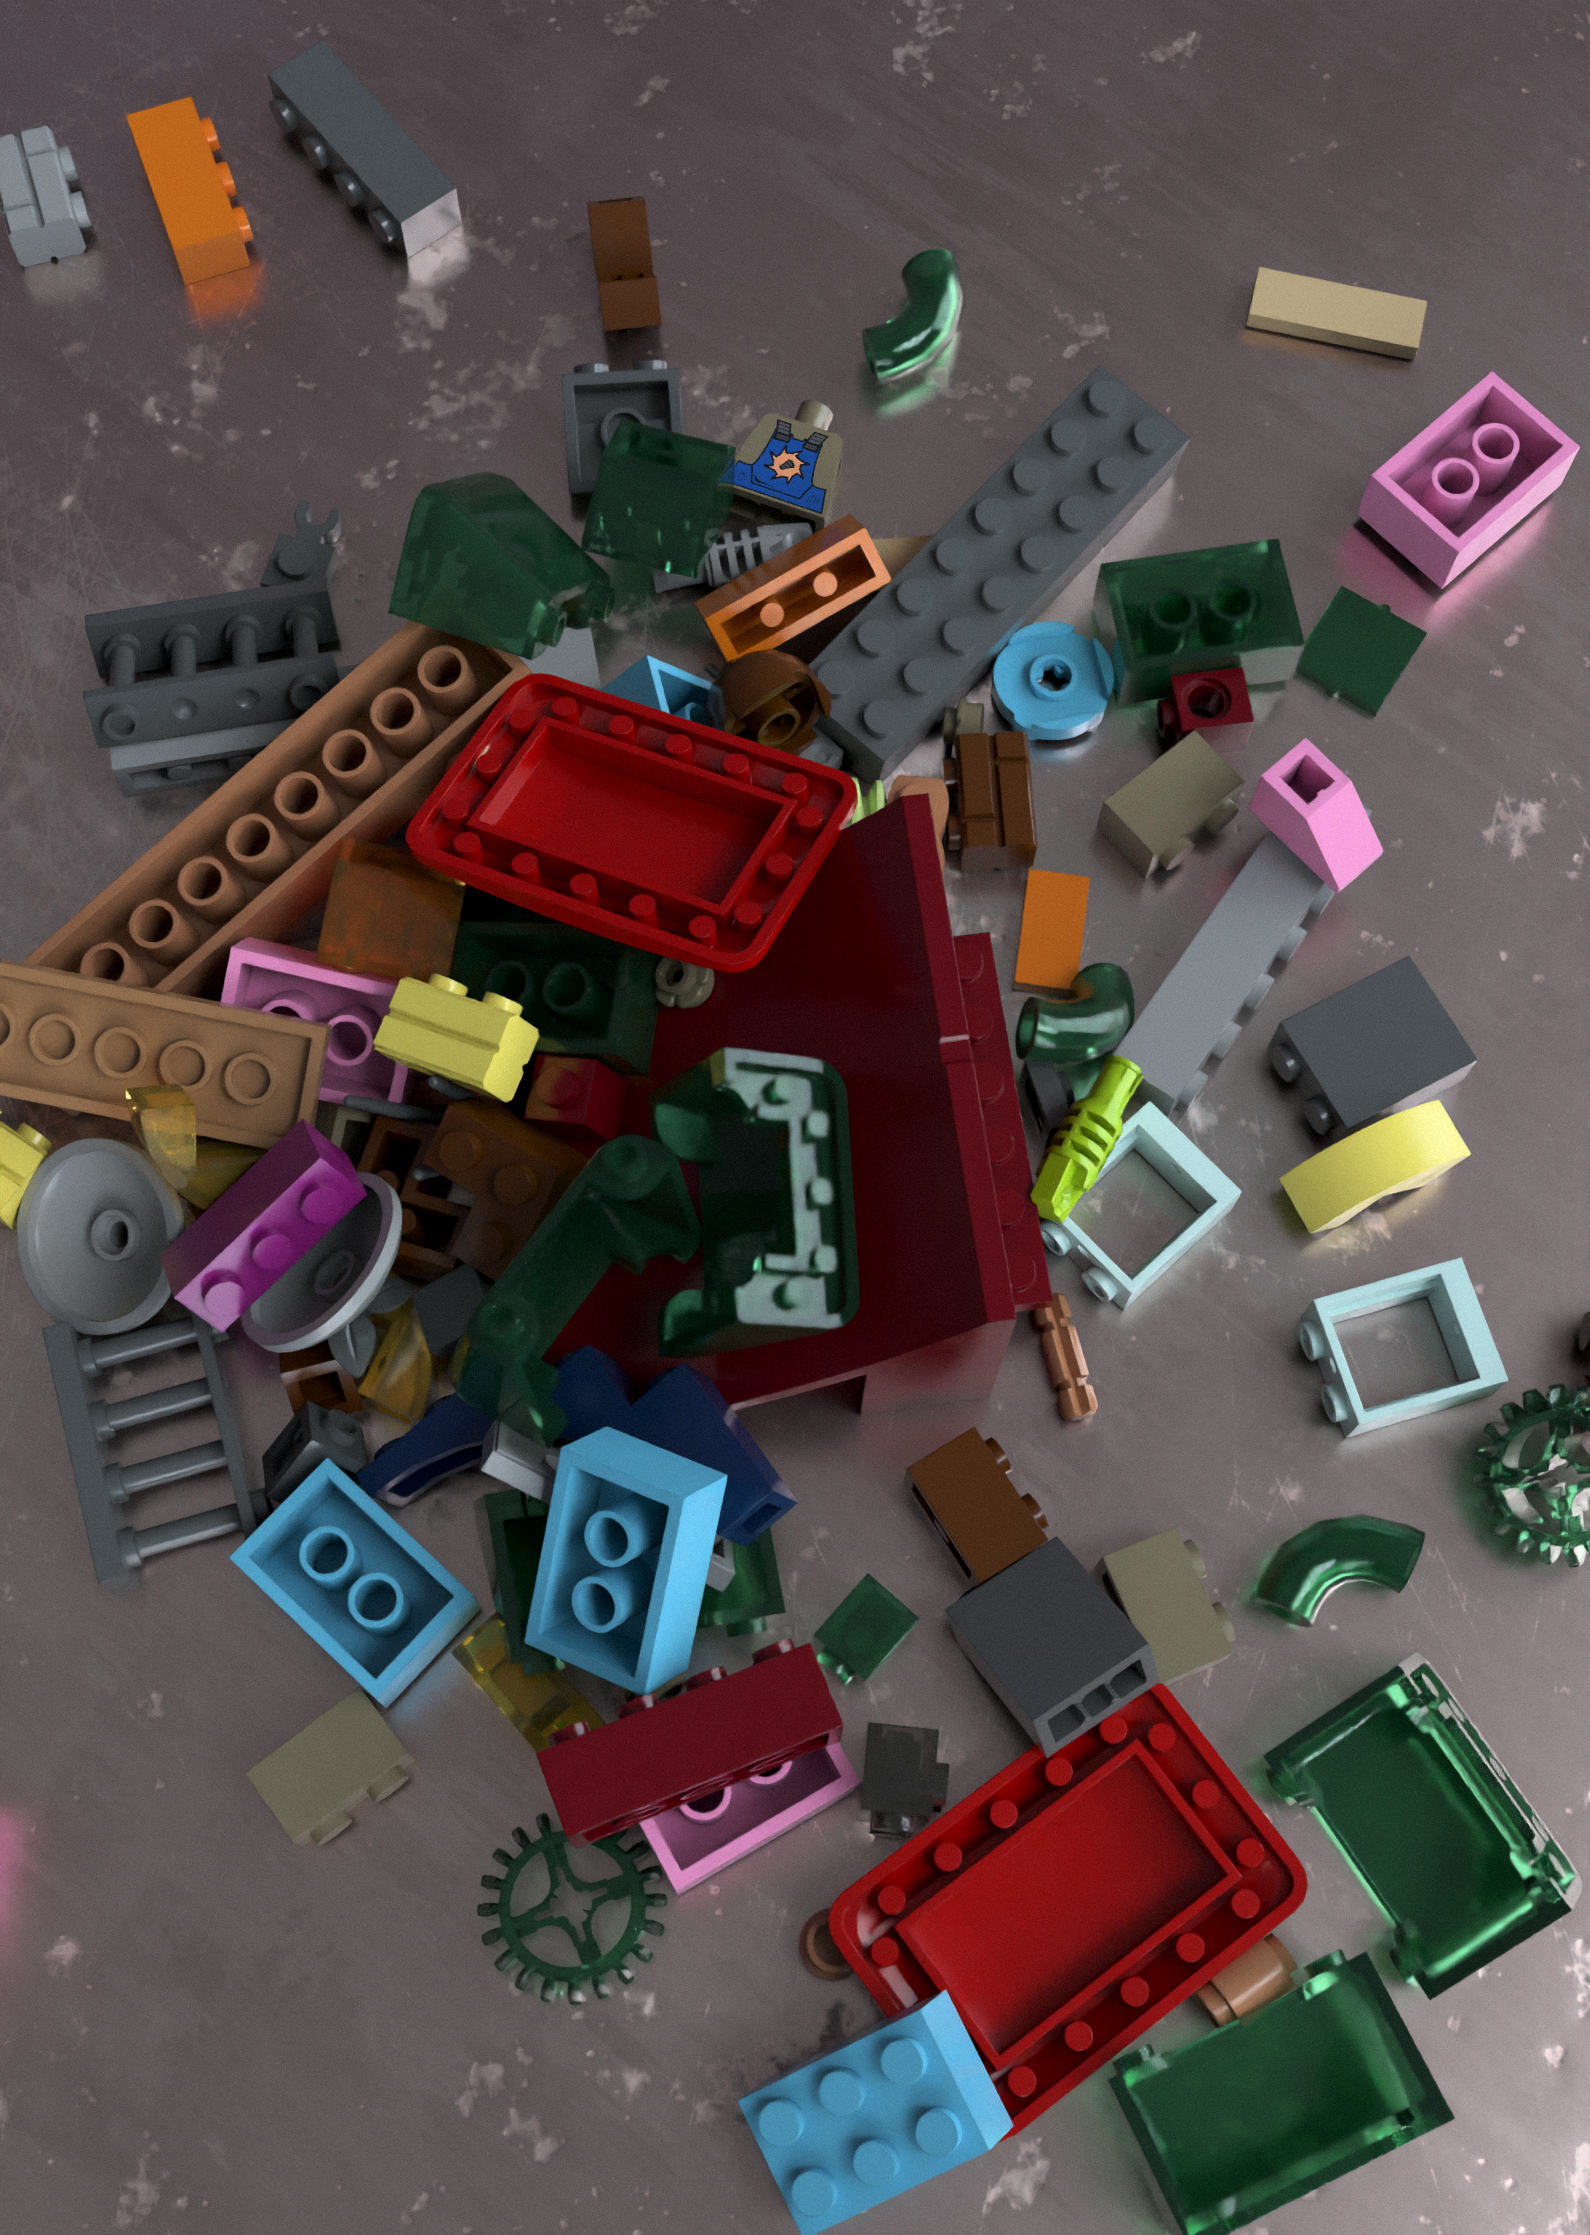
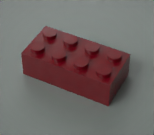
(690, 1743)

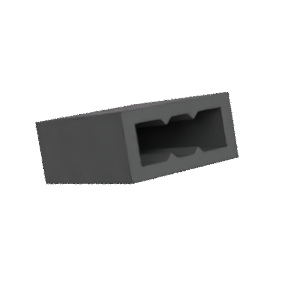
(1370, 1051)
(1053, 1646)

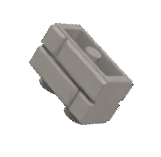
(37, 199)

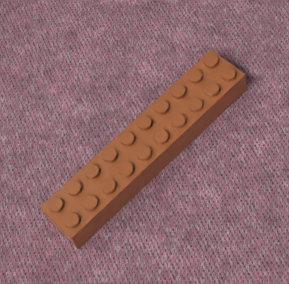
(275, 828)

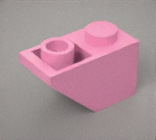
(1317, 815)

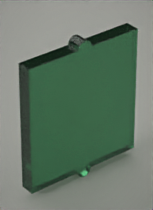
(1359, 650)

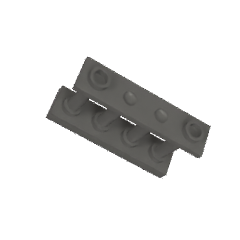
(204, 631)
(106, 1485)

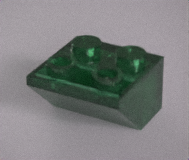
(659, 499)

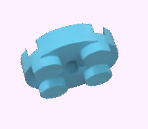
(1070, 656)

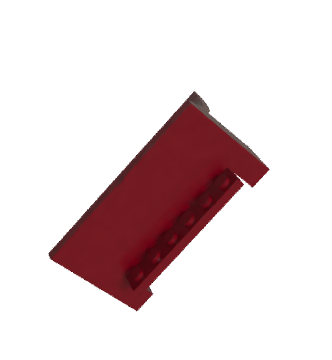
(933, 1128)

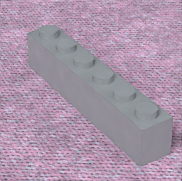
(1222, 974)

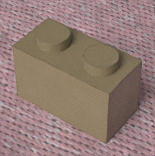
(1171, 805)
(1164, 1599)
(331, 1769)

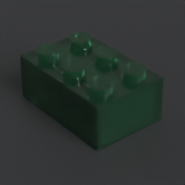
(1198, 616)
(574, 987)

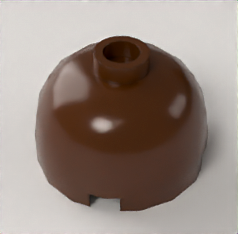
(768, 700)

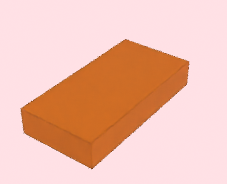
(1051, 932)

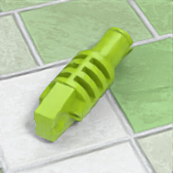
(1084, 1140)

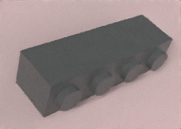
(364, 150)

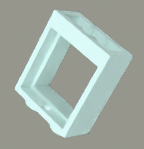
(1185, 1170)
(1459, 1321)

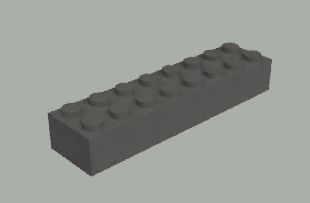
(992, 571)

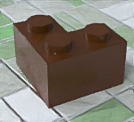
(510, 1169)
(428, 1221)

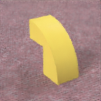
(1372, 1163)

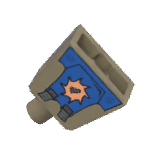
(789, 470)

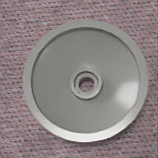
(76, 1238)
(333, 1277)

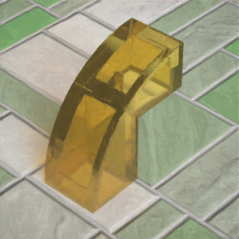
(167, 1130)
(404, 1372)
(531, 1703)

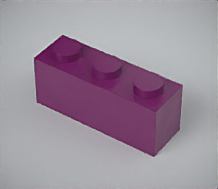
(262, 1226)

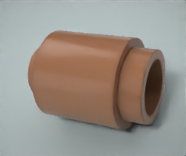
(1248, 1982)

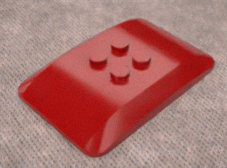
(633, 823)
(1074, 1899)

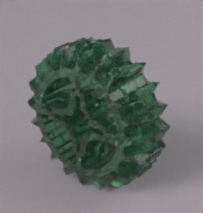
(1510, 1480)
(516, 1927)

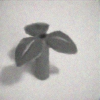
(358, 1342)

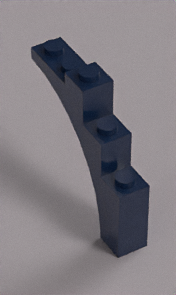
(676, 1413)

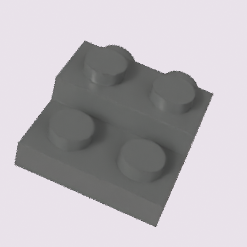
(599, 400)

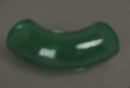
(925, 323)
(1079, 1028)
(1330, 1556)

